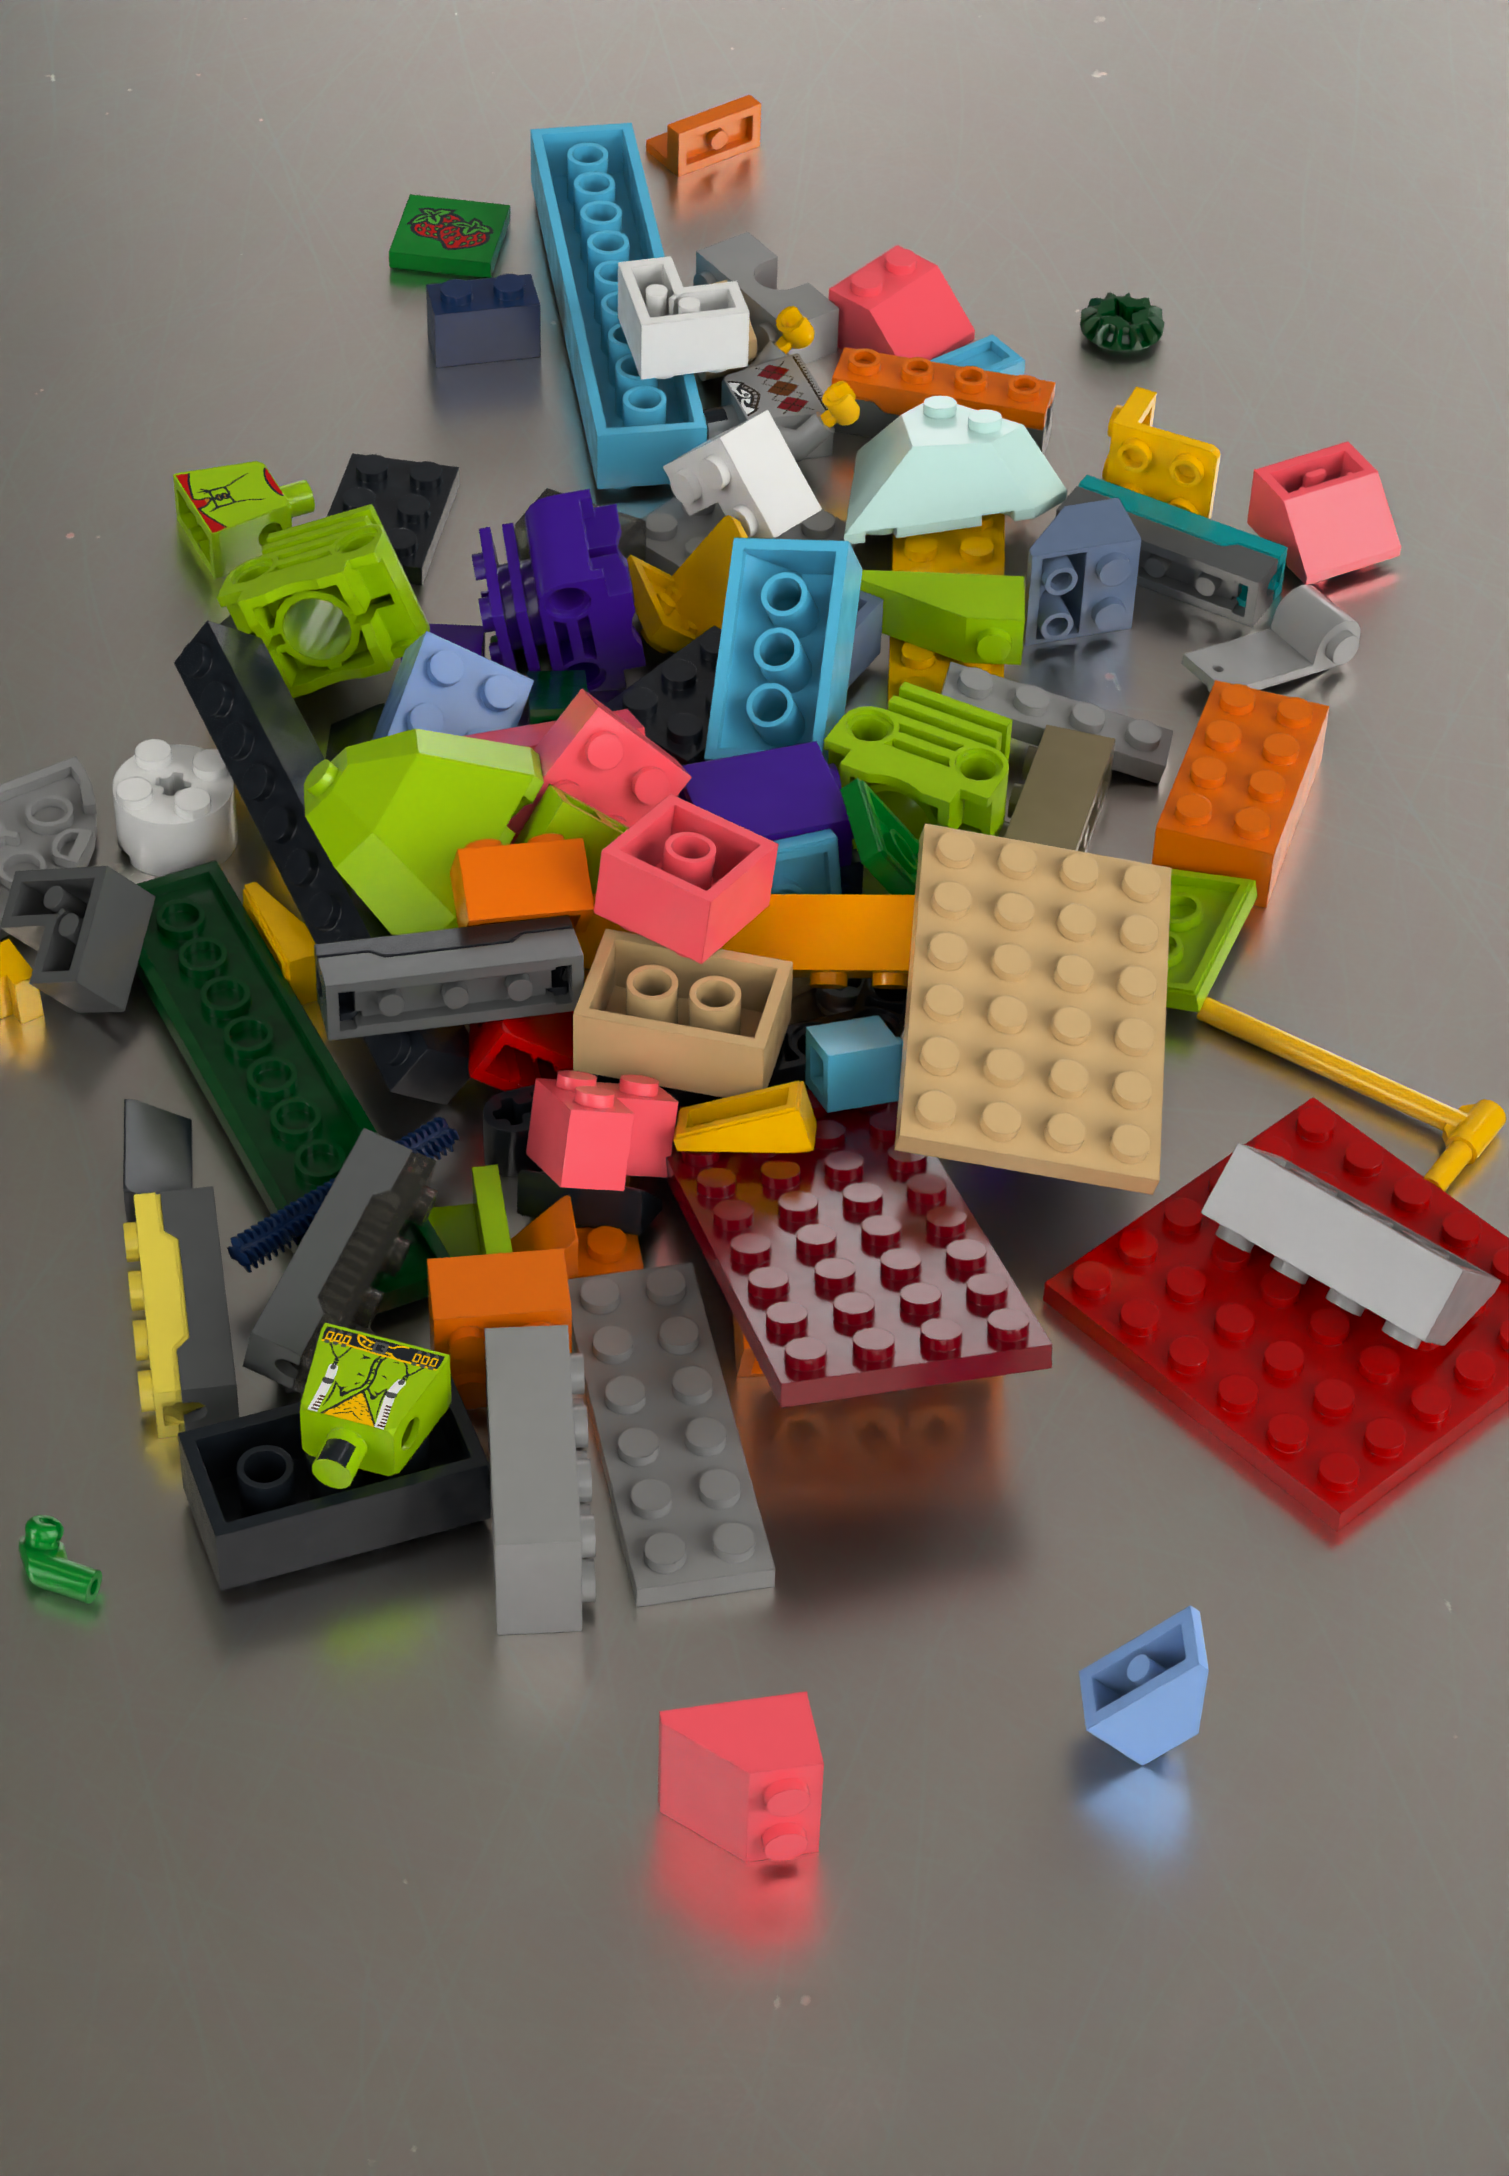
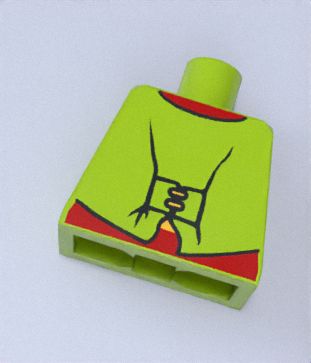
(234, 510)

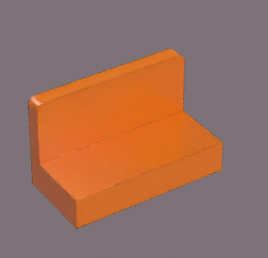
(708, 136)

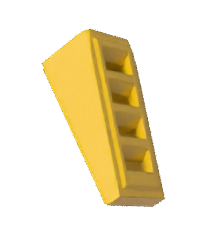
(285, 938)
(753, 1122)

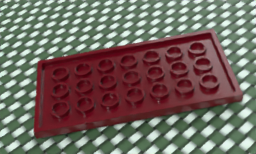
(855, 1264)

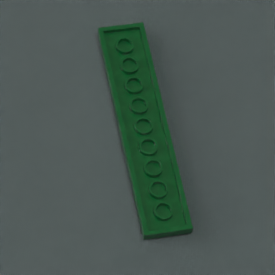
(257, 1052)

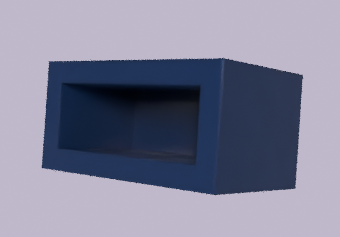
(483, 320)

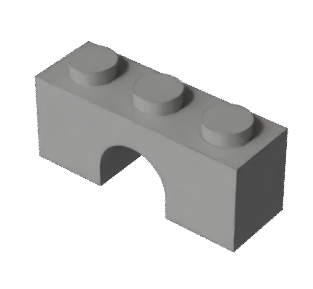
(755, 270)

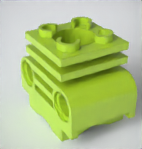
(327, 601)
(928, 759)

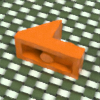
(585, 1248)

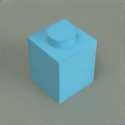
(853, 1063)

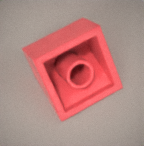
(900, 308)
(744, 1775)

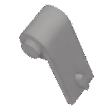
(1303, 639)

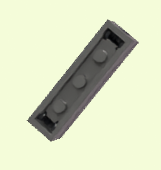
(448, 977)

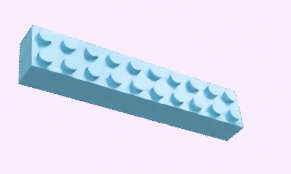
(591, 217)

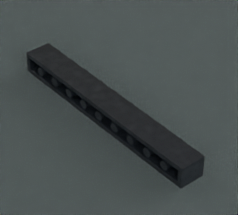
(269, 760)

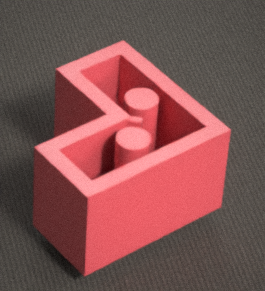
(600, 1131)

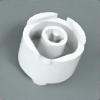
(174, 807)

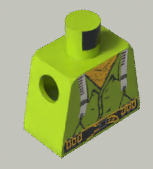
(369, 1403)

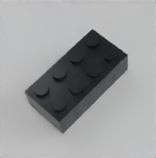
(272, 1516)

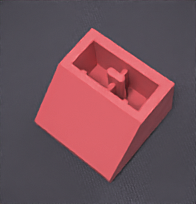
(1325, 512)

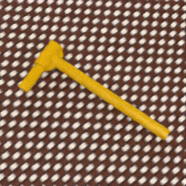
(1464, 1130)

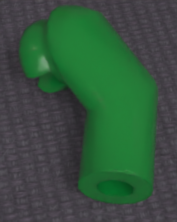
(48, 1563)

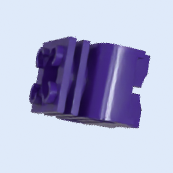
(566, 596)

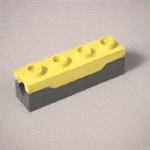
(184, 1310)

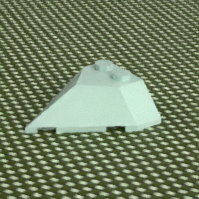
(945, 471)

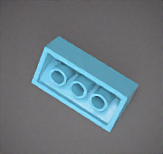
(783, 645)

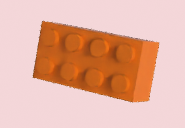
(1242, 786)

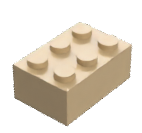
(680, 1020)

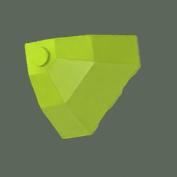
(402, 809)

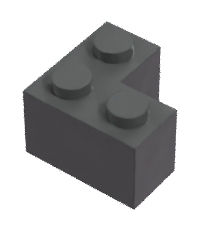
(85, 933)

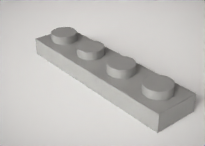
(1139, 744)

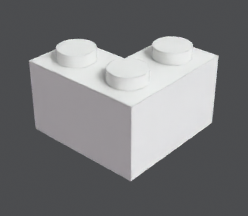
(680, 327)
(749, 477)

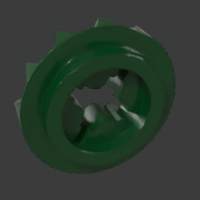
(1107, 322)

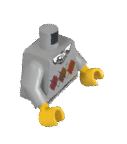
(788, 392)

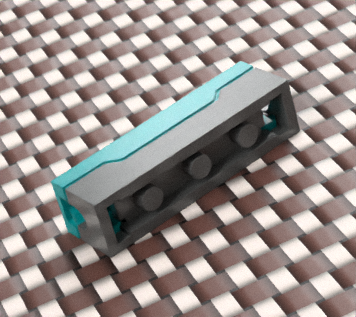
(1196, 556)

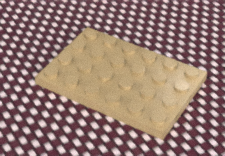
(1036, 1010)

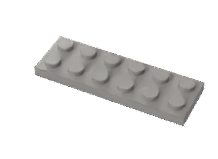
(668, 1437)

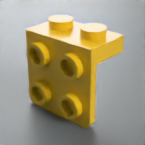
(1159, 461)
(692, 599)

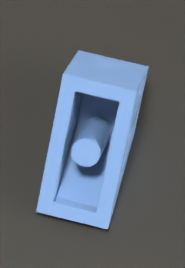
(1149, 1689)

